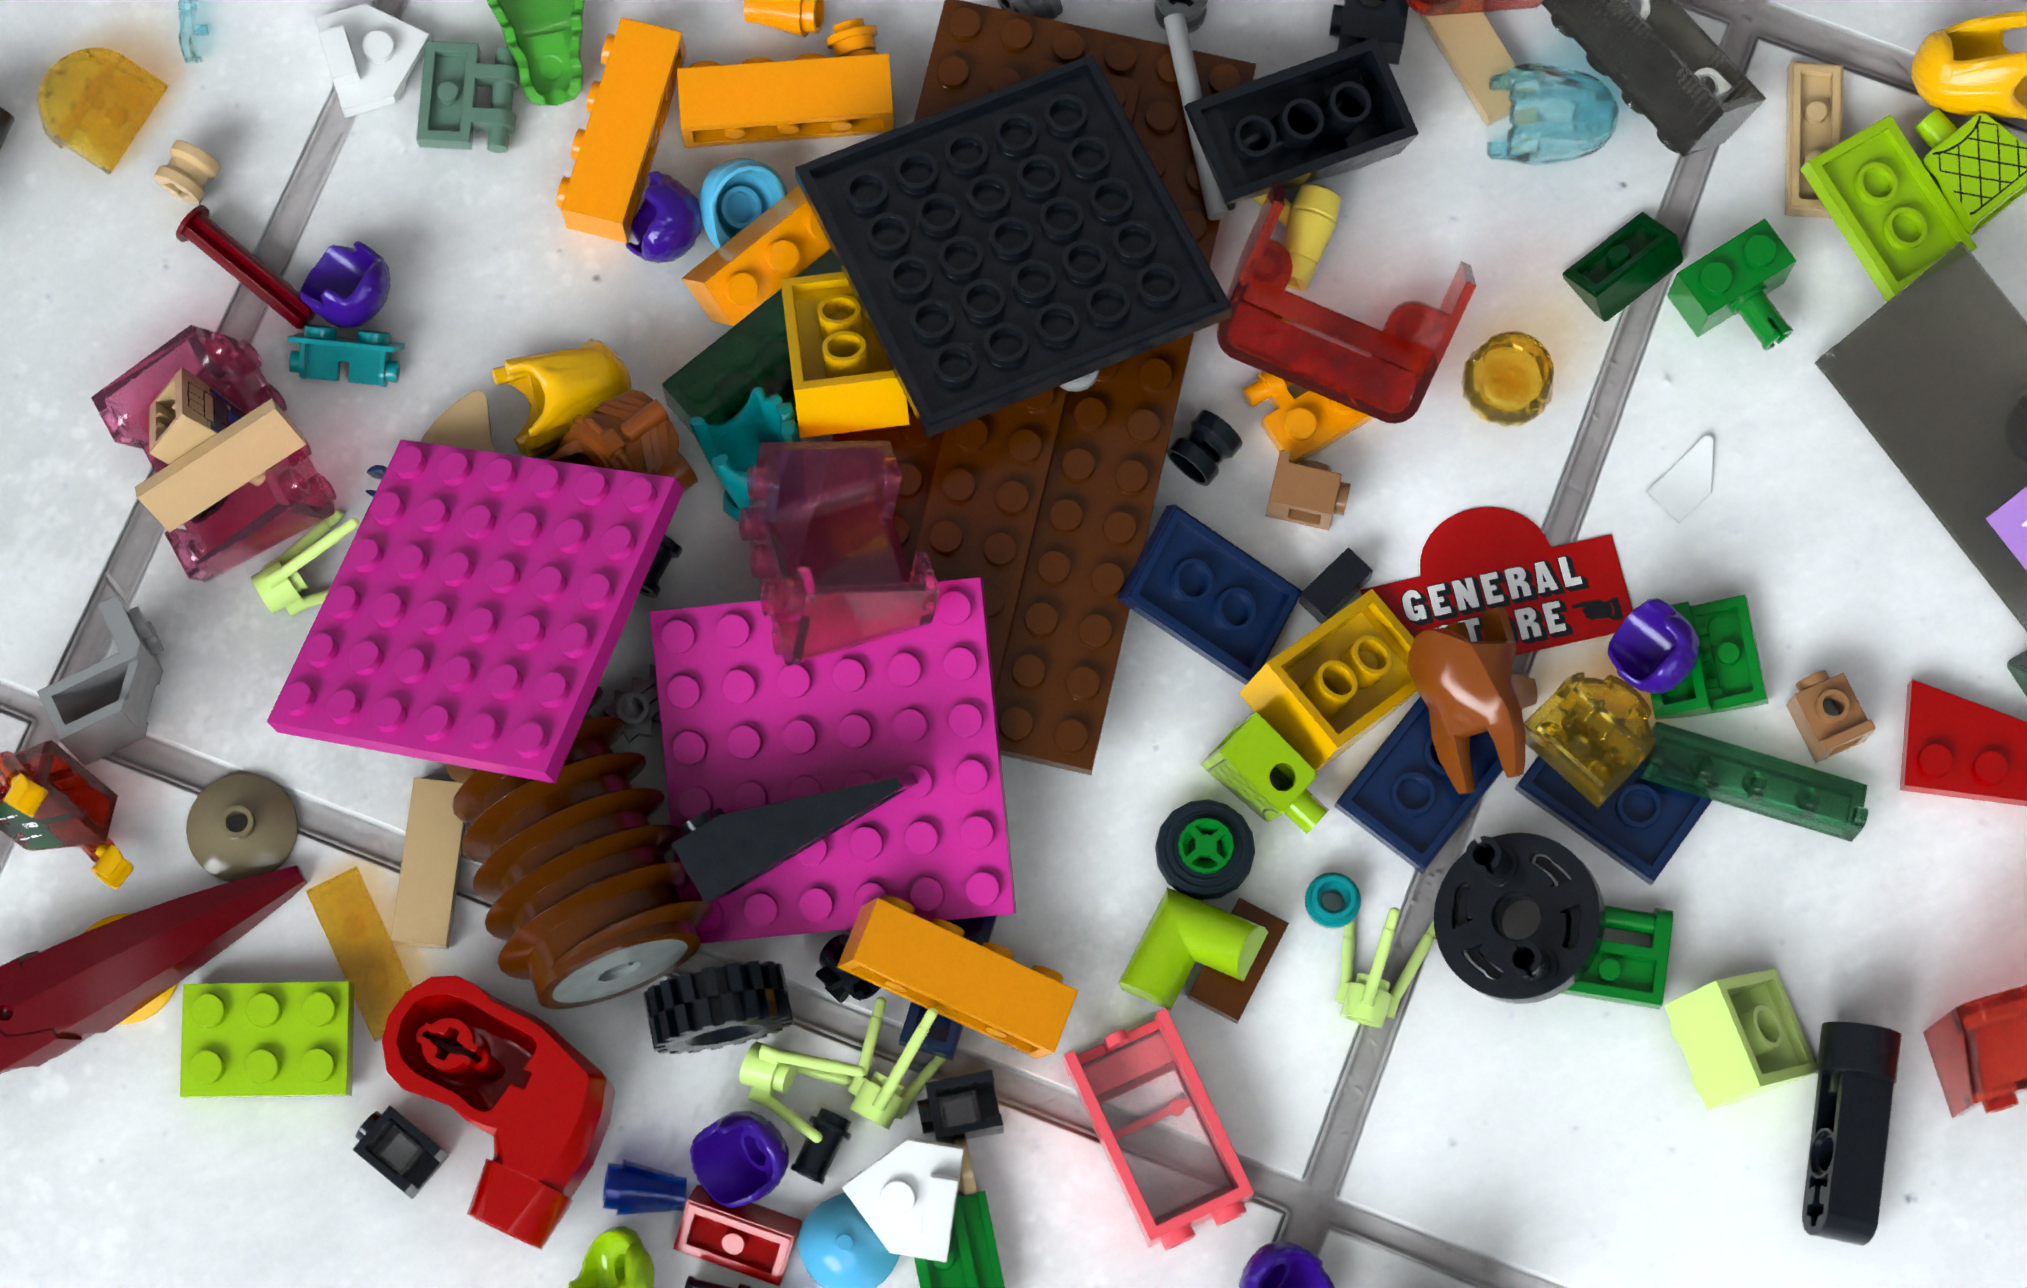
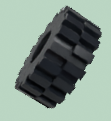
(718, 1007)

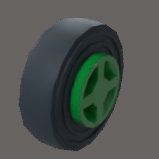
(1217, 834)

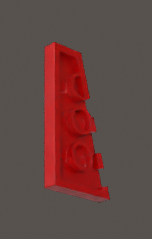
(1962, 748)

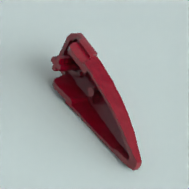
(116, 969)

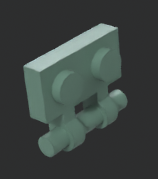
(450, 96)

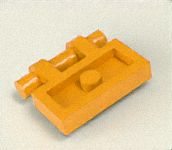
(1301, 423)

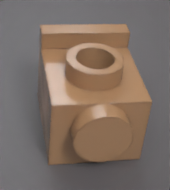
(1306, 493)
(1822, 732)

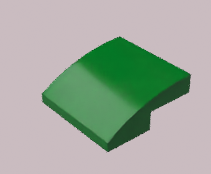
(1728, 663)

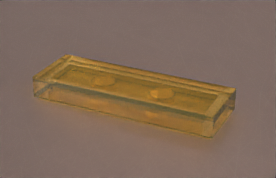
(361, 946)

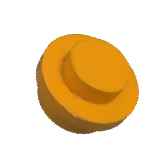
(851, 36)

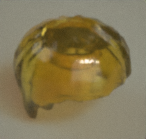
(1509, 379)

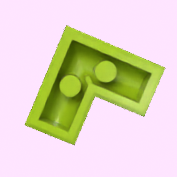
(1187, 933)

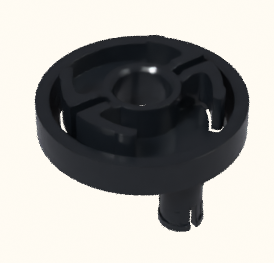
(1500, 875)

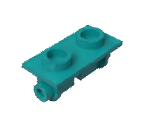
(323, 352)

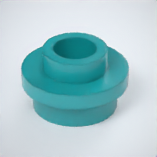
(1338, 884)

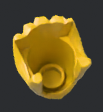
(1971, 70)
(562, 387)

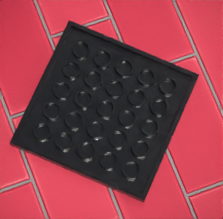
(1011, 244)

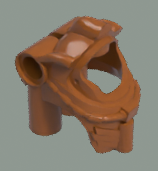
(627, 435)

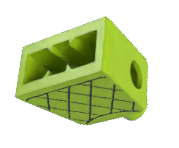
(1975, 166)
(1245, 765)

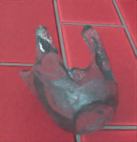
(1553, 114)

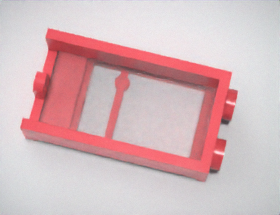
(1160, 1131)

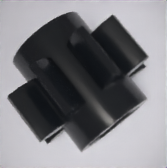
(837, 981)

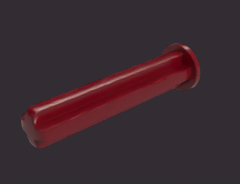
(244, 266)

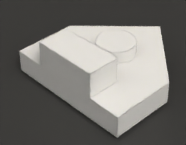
(369, 56)
(911, 1197)

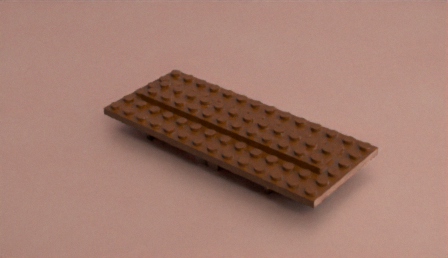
(1063, 484)

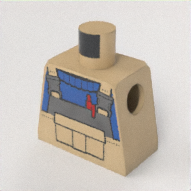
(187, 416)

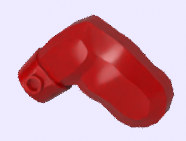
(512, 1082)

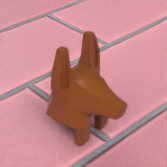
(1473, 693)

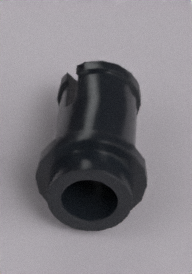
(817, 1158)

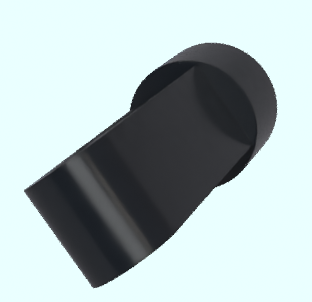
(1850, 1130)

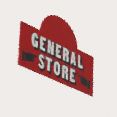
(1504, 560)

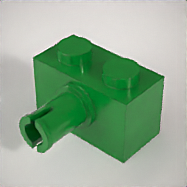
(1736, 282)

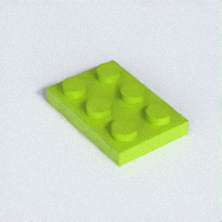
(1886, 205)
(267, 1039)

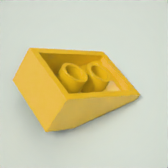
(836, 360)
(1336, 681)

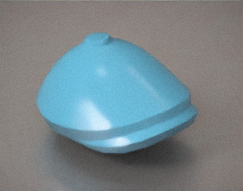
(736, 196)
(842, 1247)

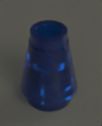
(642, 1189)

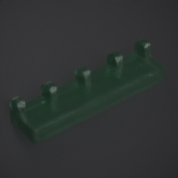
(1756, 782)

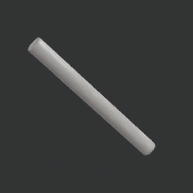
(1191, 91)

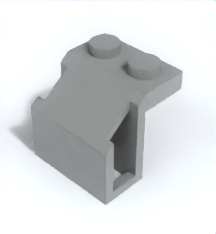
(109, 700)

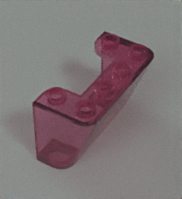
(252, 515)
(831, 547)

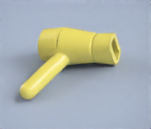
(1308, 229)

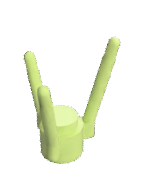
(281, 579)
(1368, 997)
(774, 1070)
(881, 1096)

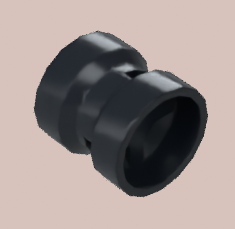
(1204, 447)

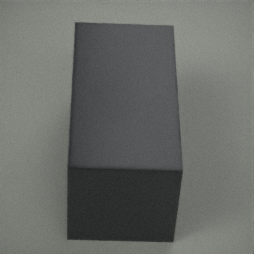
(1335, 586)

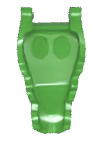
(546, 46)

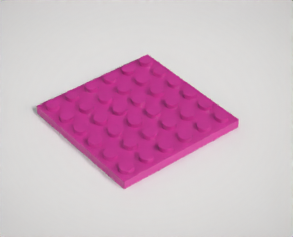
(477, 609)
(764, 732)

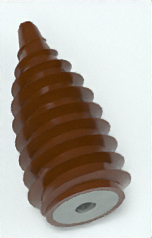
(579, 872)

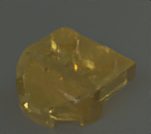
(97, 104)
(1592, 734)

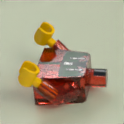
(59, 804)

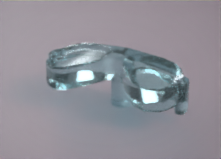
(188, 29)

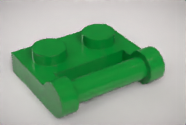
(1629, 971)

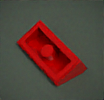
(738, 1238)

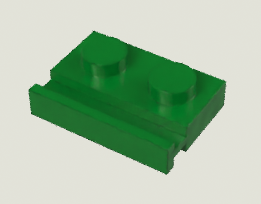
(972, 1250)

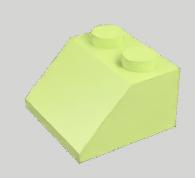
(1740, 1038)

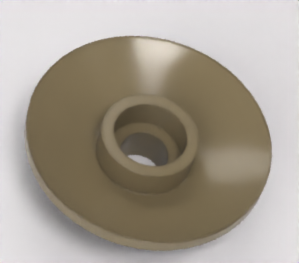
(257, 848)

